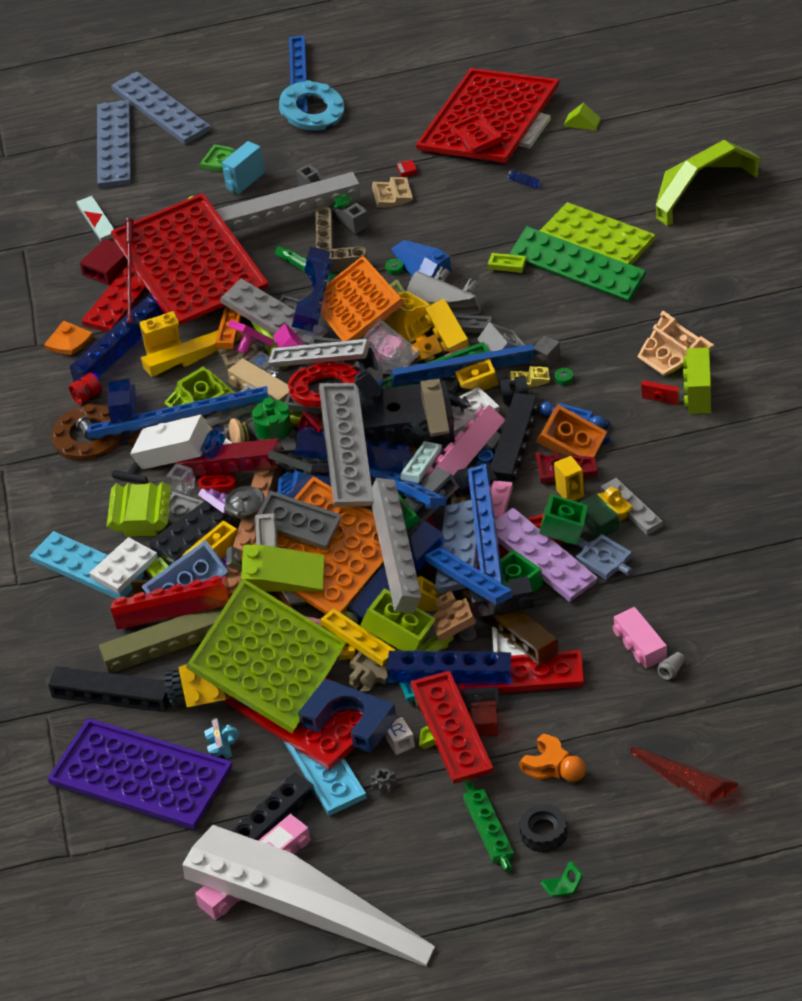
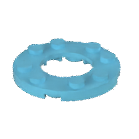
(306, 121)

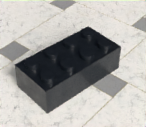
(187, 531)

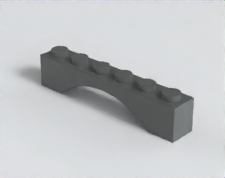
(352, 216)

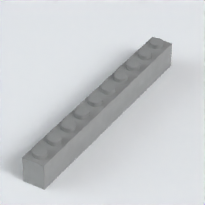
(289, 202)

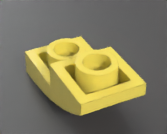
(535, 377)

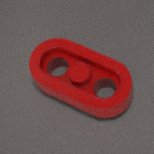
(219, 482)

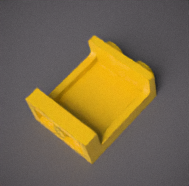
(160, 332)

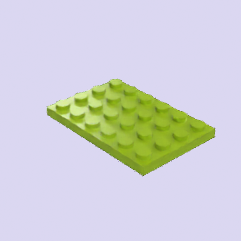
(599, 233)

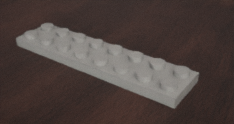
(345, 445)

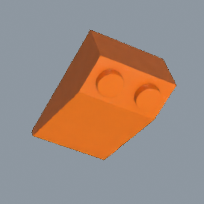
(571, 434)

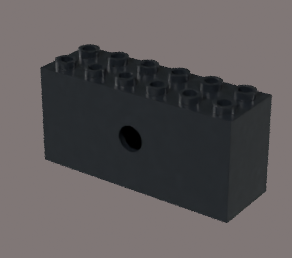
(400, 417)

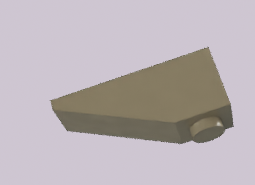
(434, 407)

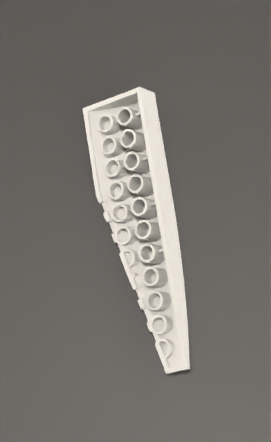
(297, 890)

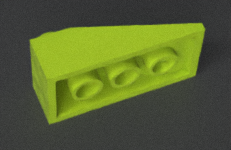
(282, 569)

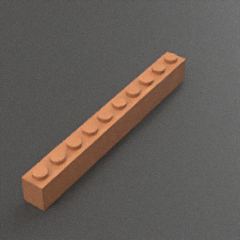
(266, 481)

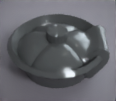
(244, 502)

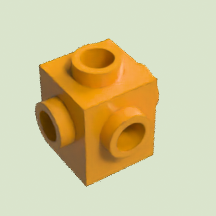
(427, 347)

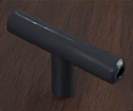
(131, 475)

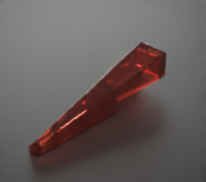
(699, 782)

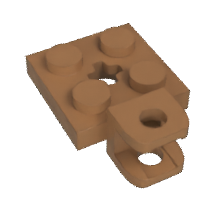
(452, 616)

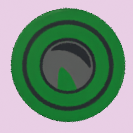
(394, 266)
(564, 376)

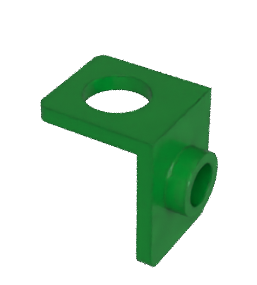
(563, 886)

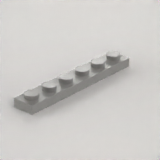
(319, 353)

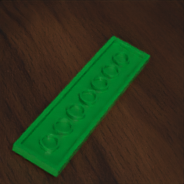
(579, 264)

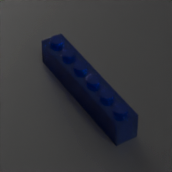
(380, 455)
(422, 541)

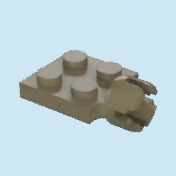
(367, 672)

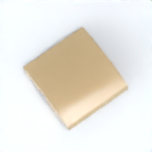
(392, 193)

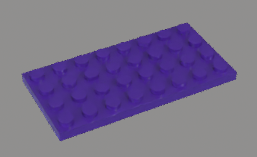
(140, 773)

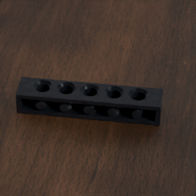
(287, 799)

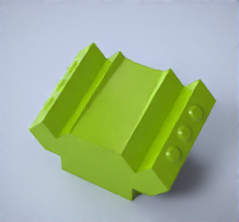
(197, 387)
(139, 508)

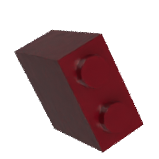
(104, 262)

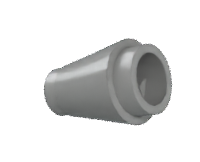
(671, 666)

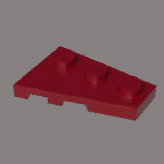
(547, 470)

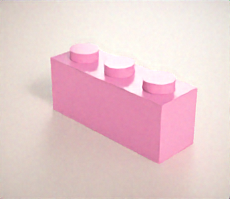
(640, 637)

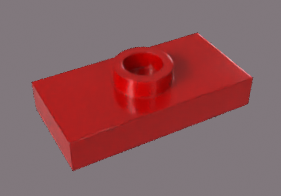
(660, 392)

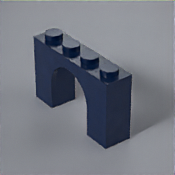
(333, 697)

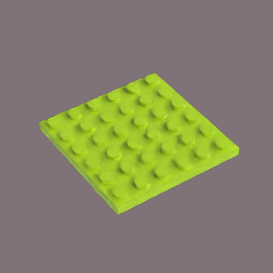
(266, 655)

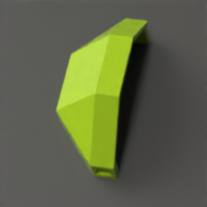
(679, 177)

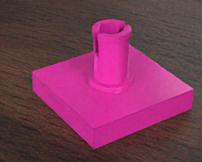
(249, 336)

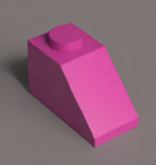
(287, 337)

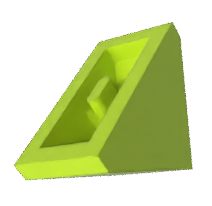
(582, 118)

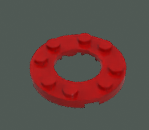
(301, 379)

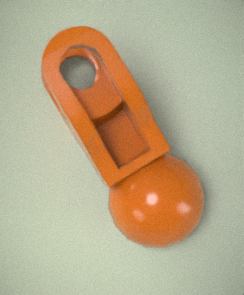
(553, 762)

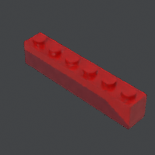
(170, 602)

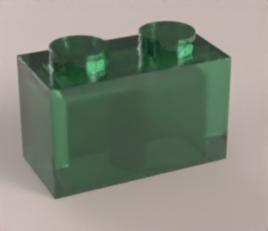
(600, 516)

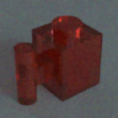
(485, 717)

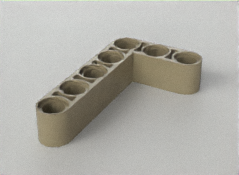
(341, 257)

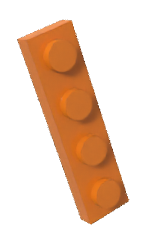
(227, 336)

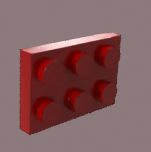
(476, 133)

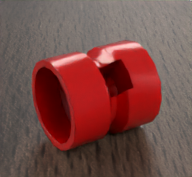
(84, 389)

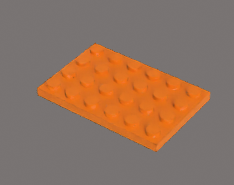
(358, 300)

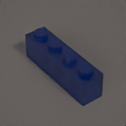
(121, 400)

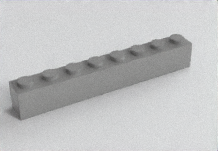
(395, 546)

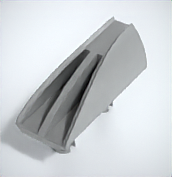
(435, 289)

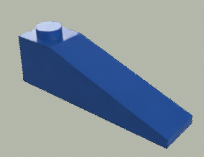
(421, 258)

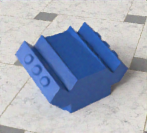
(292, 483)

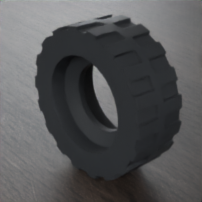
(541, 813)

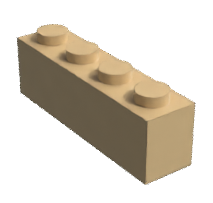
(246, 373)

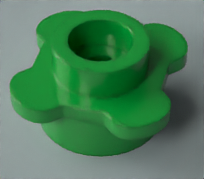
(342, 201)

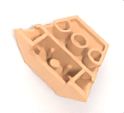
(668, 345)

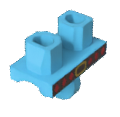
(223, 736)

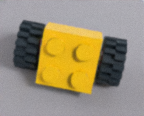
(190, 689)

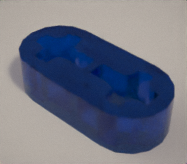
(213, 443)

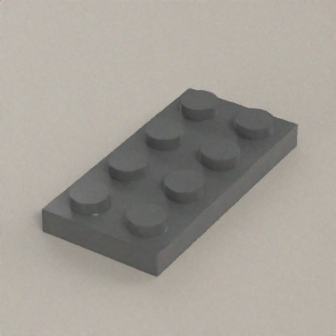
(301, 520)

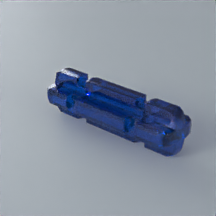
(523, 178)

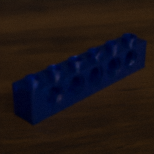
(464, 666)

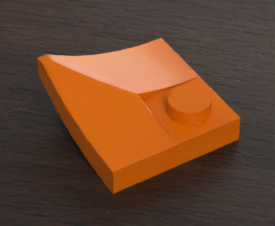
(68, 339)

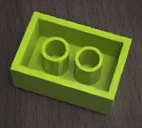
(697, 380)
(399, 629)

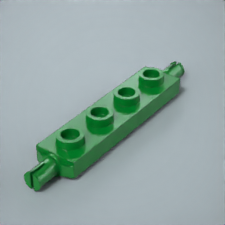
(488, 826)

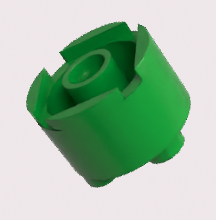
(272, 419)

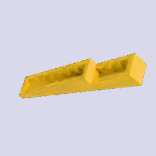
(183, 353)

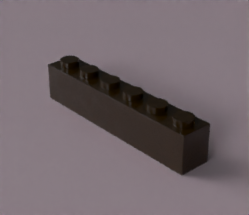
(523, 633)

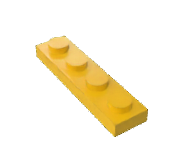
(356, 636)

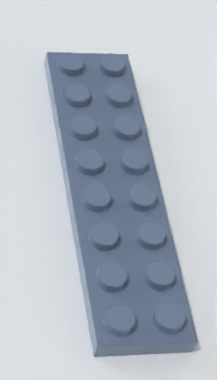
(161, 108)
(113, 144)

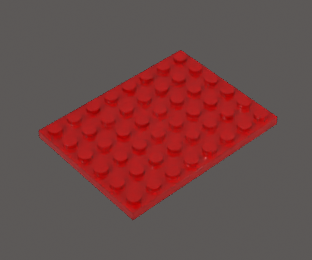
(503, 99)
(188, 258)

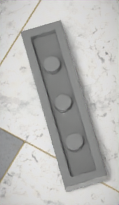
(641, 514)

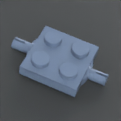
(604, 557)

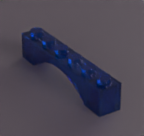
(308, 308)

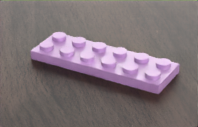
(557, 565)

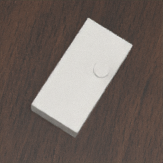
(170, 442)

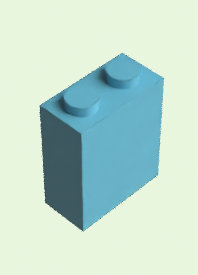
(243, 167)

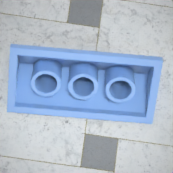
(197, 564)

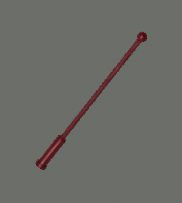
(129, 240)

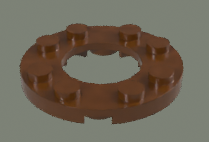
(83, 451)

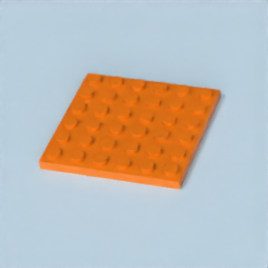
(350, 557)

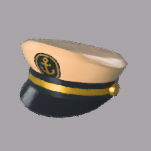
(240, 431)

